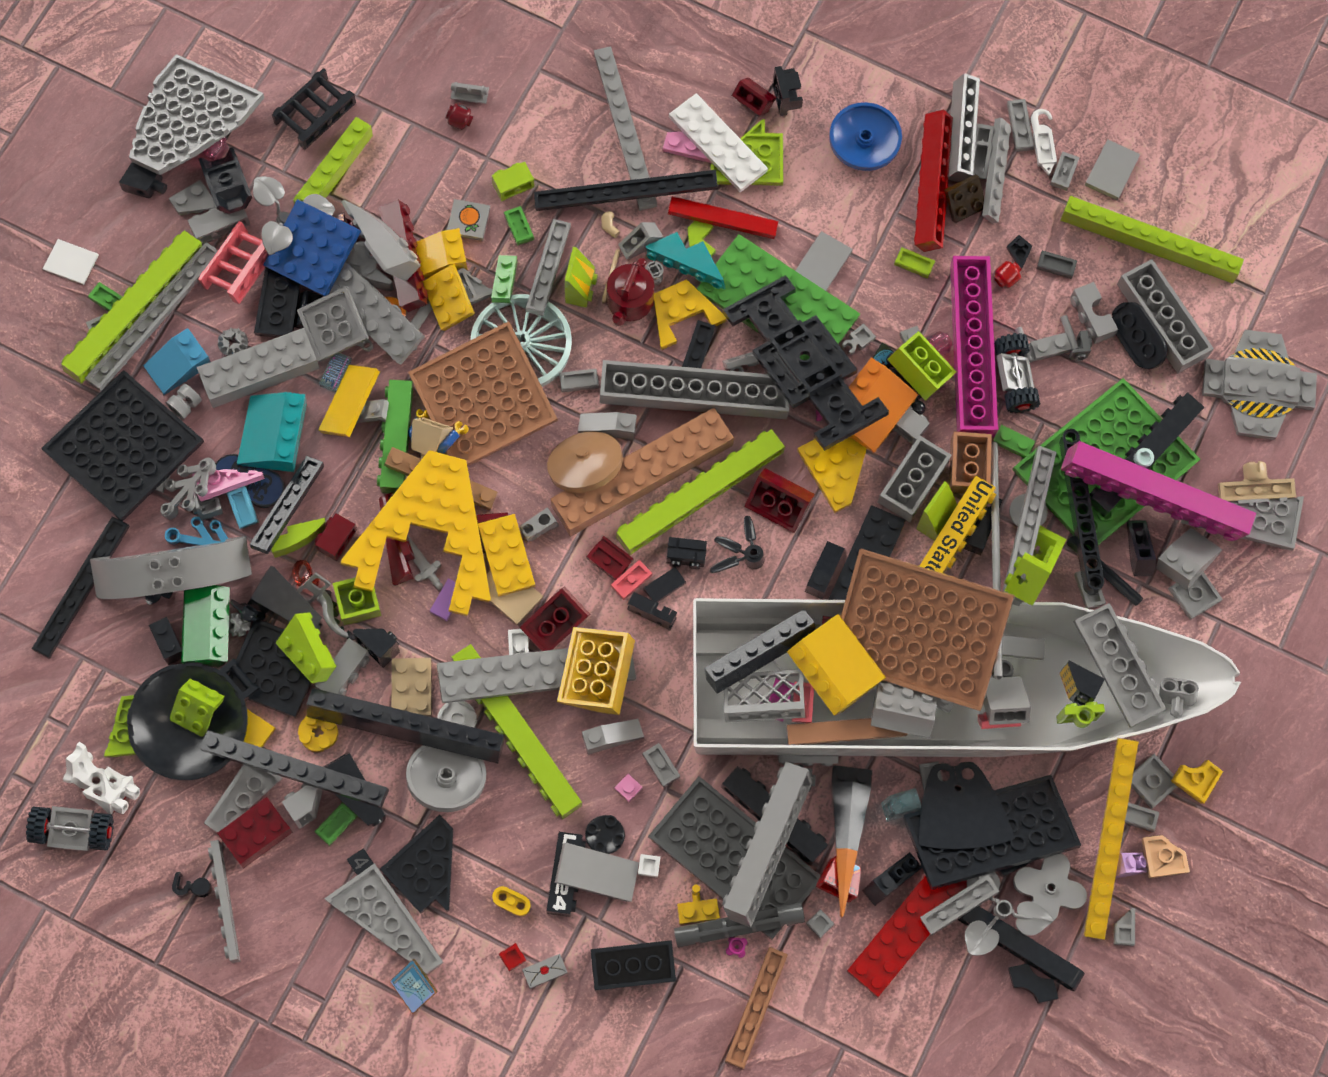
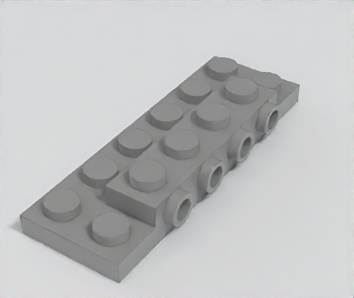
(1120, 665)

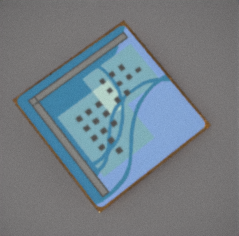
(413, 986)

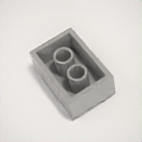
(903, 710)

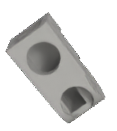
(538, 525)

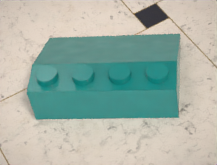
(273, 431)

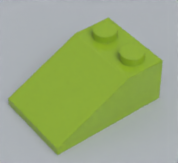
(937, 512)

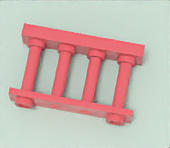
(247, 275)

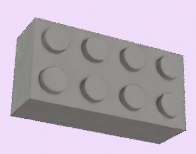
(914, 478)

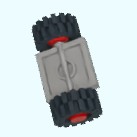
(1016, 373)
(70, 828)

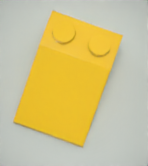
(441, 251)

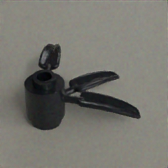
(752, 555)

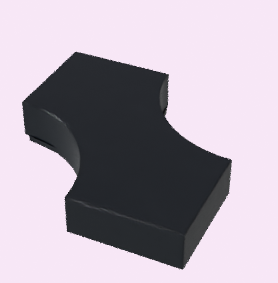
(1041, 988)

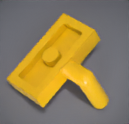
(698, 910)

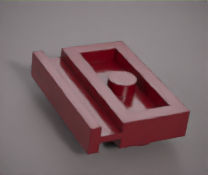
(609, 558)

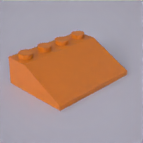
(879, 381)

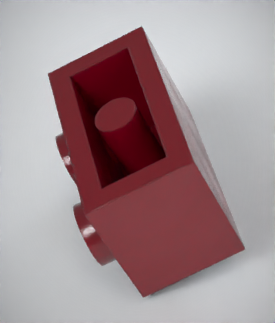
(753, 96)
(335, 536)

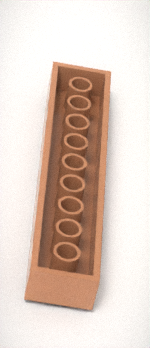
(646, 471)

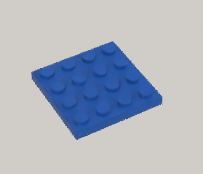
(317, 248)

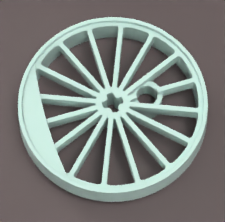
(551, 315)

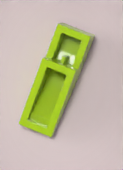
(298, 536)

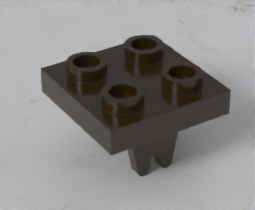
(965, 198)

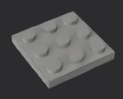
(332, 324)

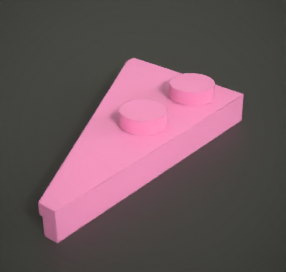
(228, 480)

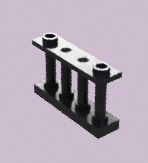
(319, 124)

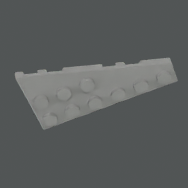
(1274, 522)
(378, 910)

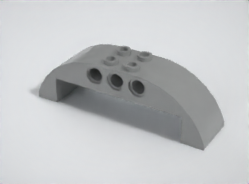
(171, 569)

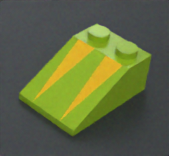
(579, 279)

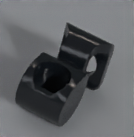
(200, 887)

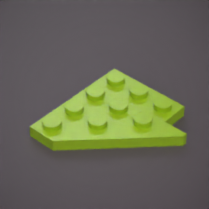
(768, 149)

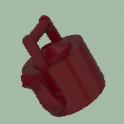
(630, 301)

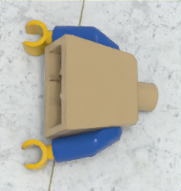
(432, 435)

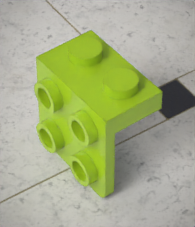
(195, 707)

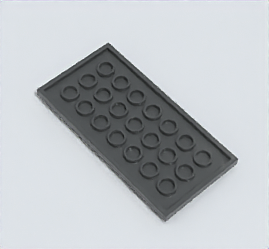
(710, 839)

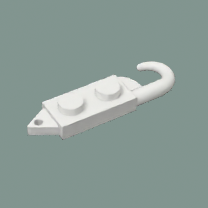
(1043, 142)

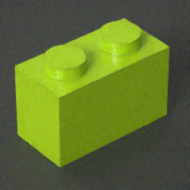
(512, 180)

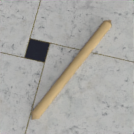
(613, 266)

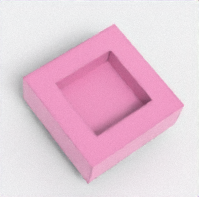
(628, 788)

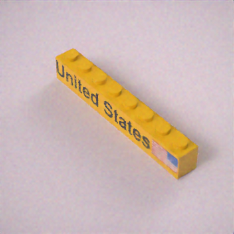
(959, 526)

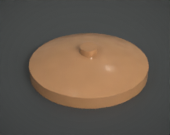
(585, 462)

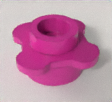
(731, 950)

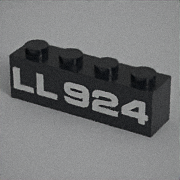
(561, 896)

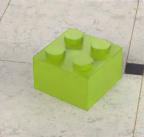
(354, 603)

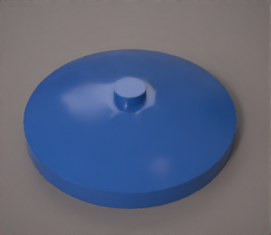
(865, 136)

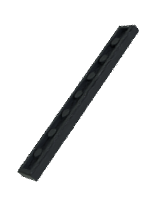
(78, 589)

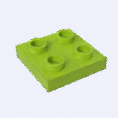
(1080, 715)

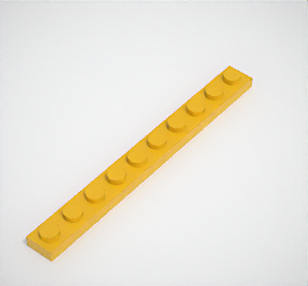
(1111, 838)

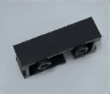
(648, 609)

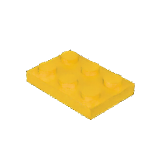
(448, 297)

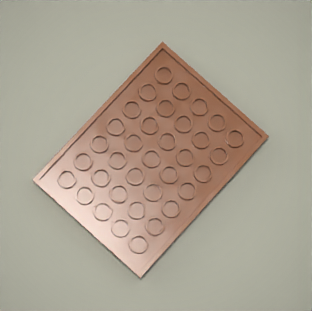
(926, 627)

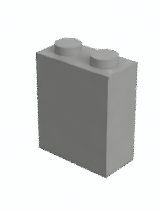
(1007, 701)

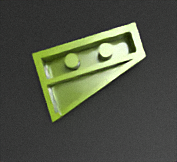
(305, 649)

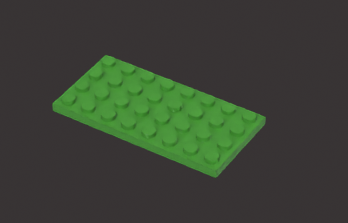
(750, 268)

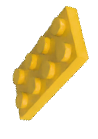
(506, 555)

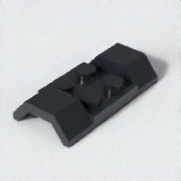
(226, 183)

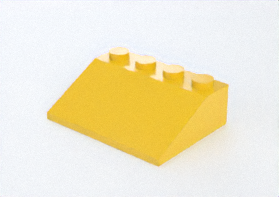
(836, 665)
(596, 670)

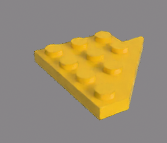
(835, 469)

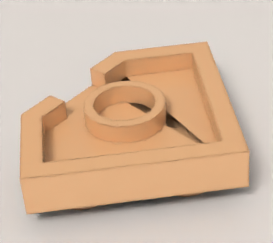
(1163, 857)

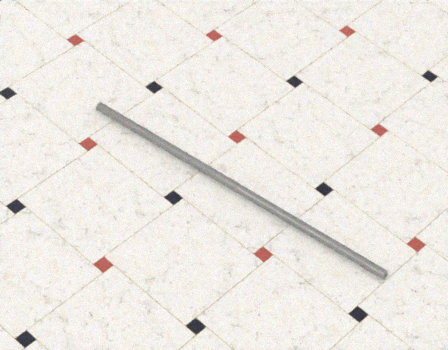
(996, 544)

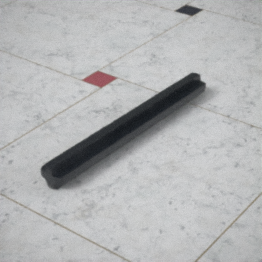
(1112, 577)

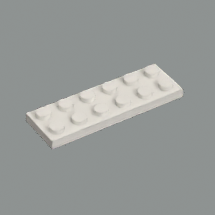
(718, 142)

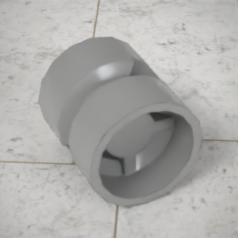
(181, 407)

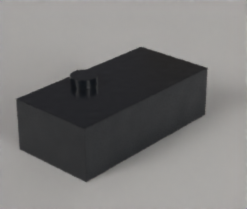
(633, 965)

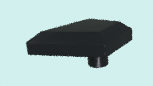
(1019, 250)

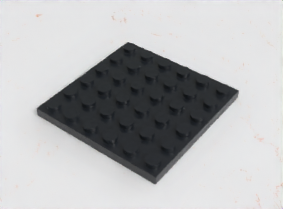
(122, 445)

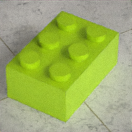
(921, 365)

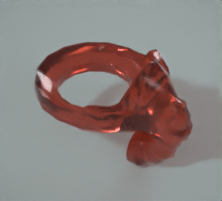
(295, 572)

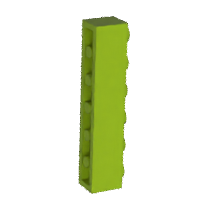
(337, 160)

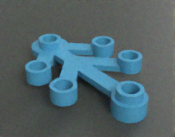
(206, 538)

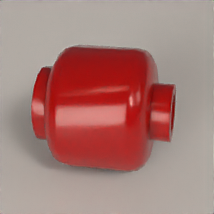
(1007, 274)

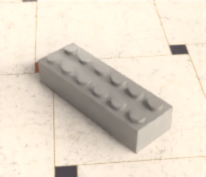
(1182, 335)
(258, 367)

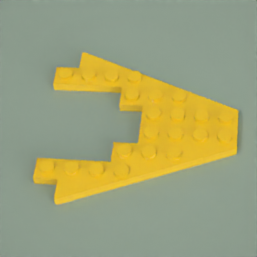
(435, 498)

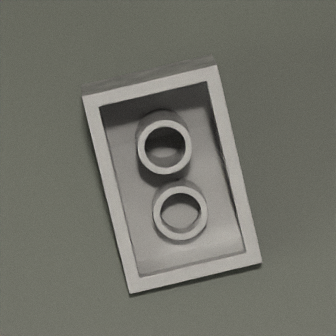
(1187, 558)

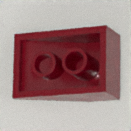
(555, 620)

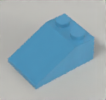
(176, 361)

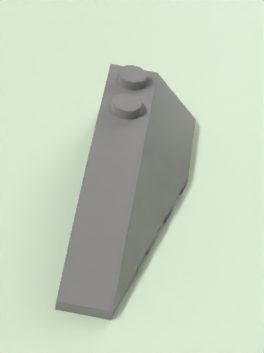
(383, 243)

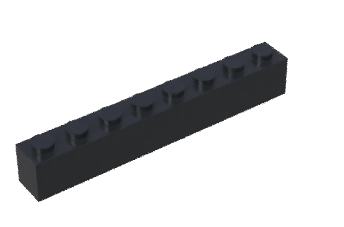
(1158, 440)

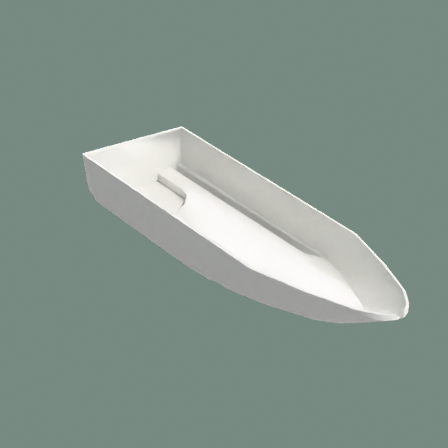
(730, 623)

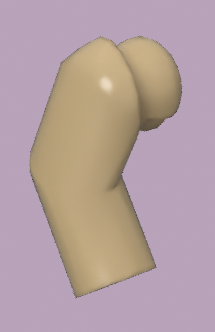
(607, 224)

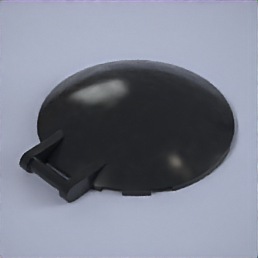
(172, 748)

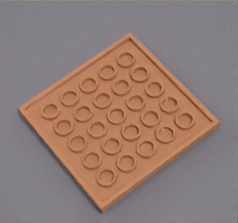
(487, 389)

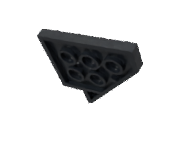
(424, 866)

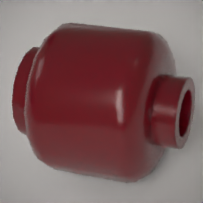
(459, 116)

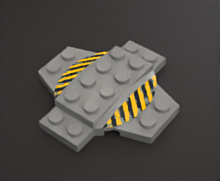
(1259, 384)

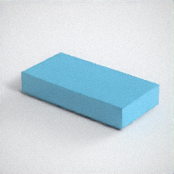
(242, 507)

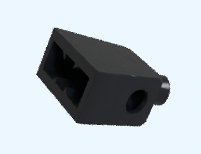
(142, 181)

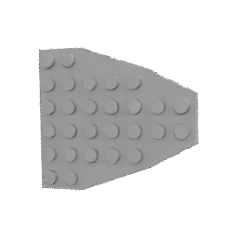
(188, 114)

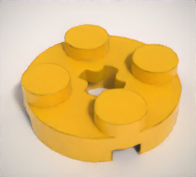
(319, 743)

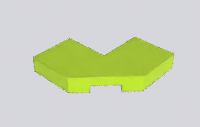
(697, 232)

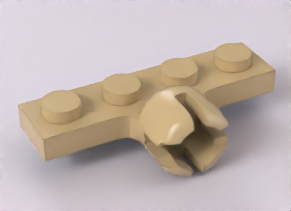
(1256, 485)

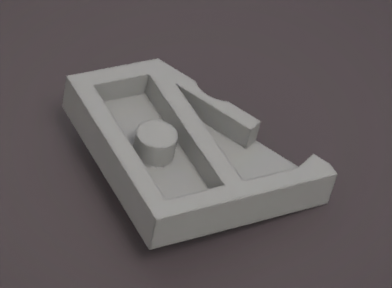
(192, 199)
(474, 288)

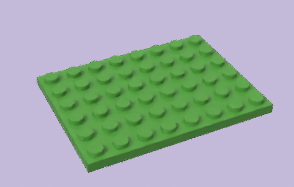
(1112, 425)

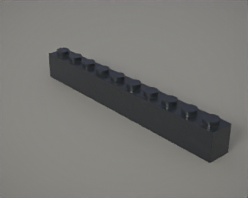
(405, 725)

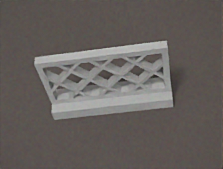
(766, 710)

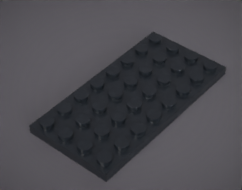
(1039, 829)

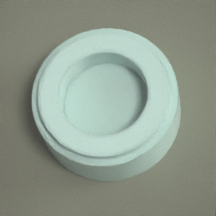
(1144, 457)

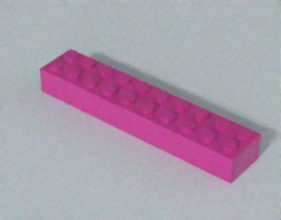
(973, 345)
(1158, 491)

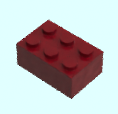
(254, 832)

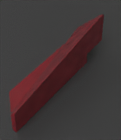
(398, 553)

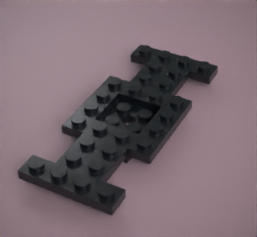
(819, 377)

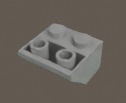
(303, 804)

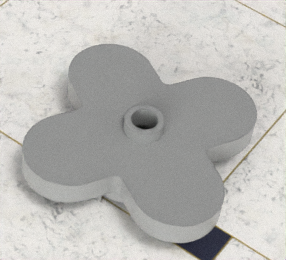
(1053, 872)

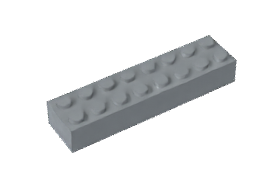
(767, 844)

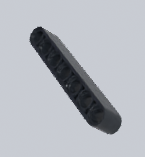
(1029, 950)

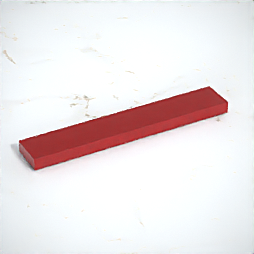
(723, 217)

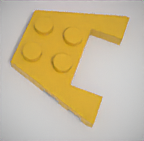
(679, 304)

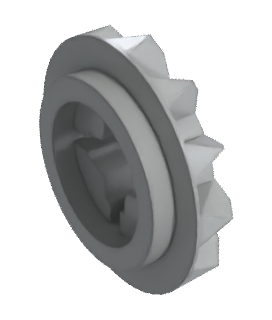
(229, 334)

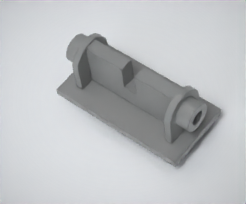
(469, 92)

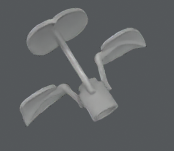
(274, 234)
(1030, 921)

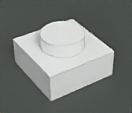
(649, 865)

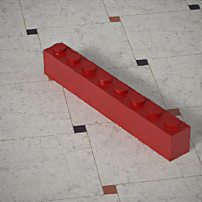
(933, 181)

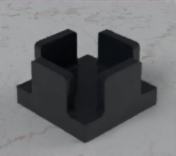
(784, 87)

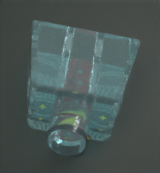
(901, 804)

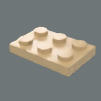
(412, 685)

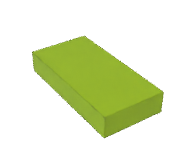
(914, 262)

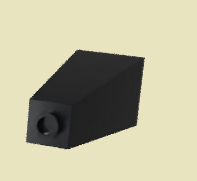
(280, 599)
(366, 812)

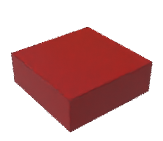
(512, 957)

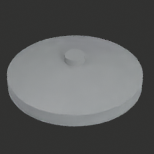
(444, 779)

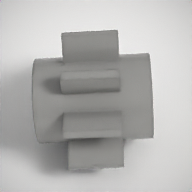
(237, 625)

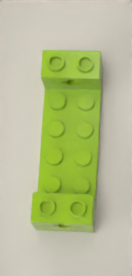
(1035, 567)

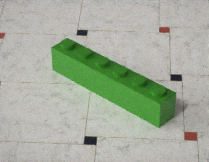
(395, 431)

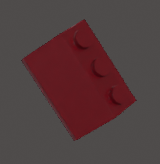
(779, 500)

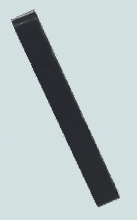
(1079, 520)

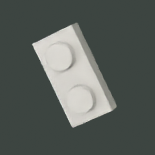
(517, 642)

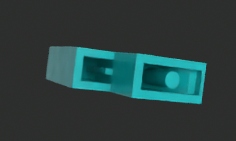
(692, 261)

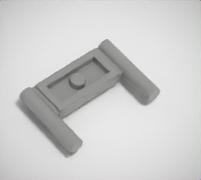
(1052, 345)

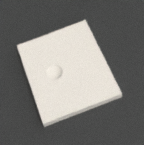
(70, 261)

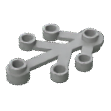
(189, 486)

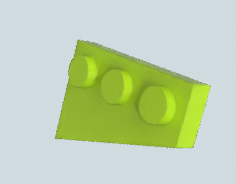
(119, 739)

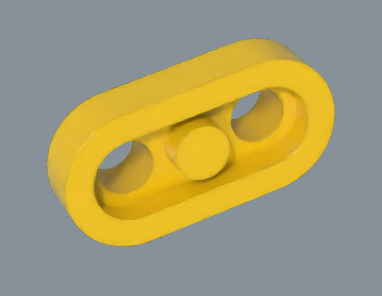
(511, 902)

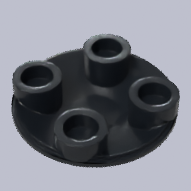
(605, 834)

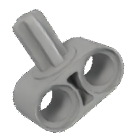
(1178, 694)

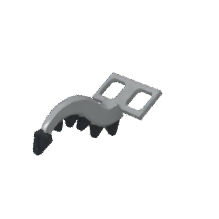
(324, 598)

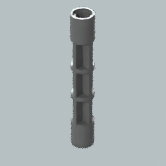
(727, 928)

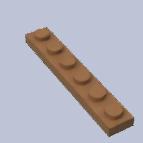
(405, 464)

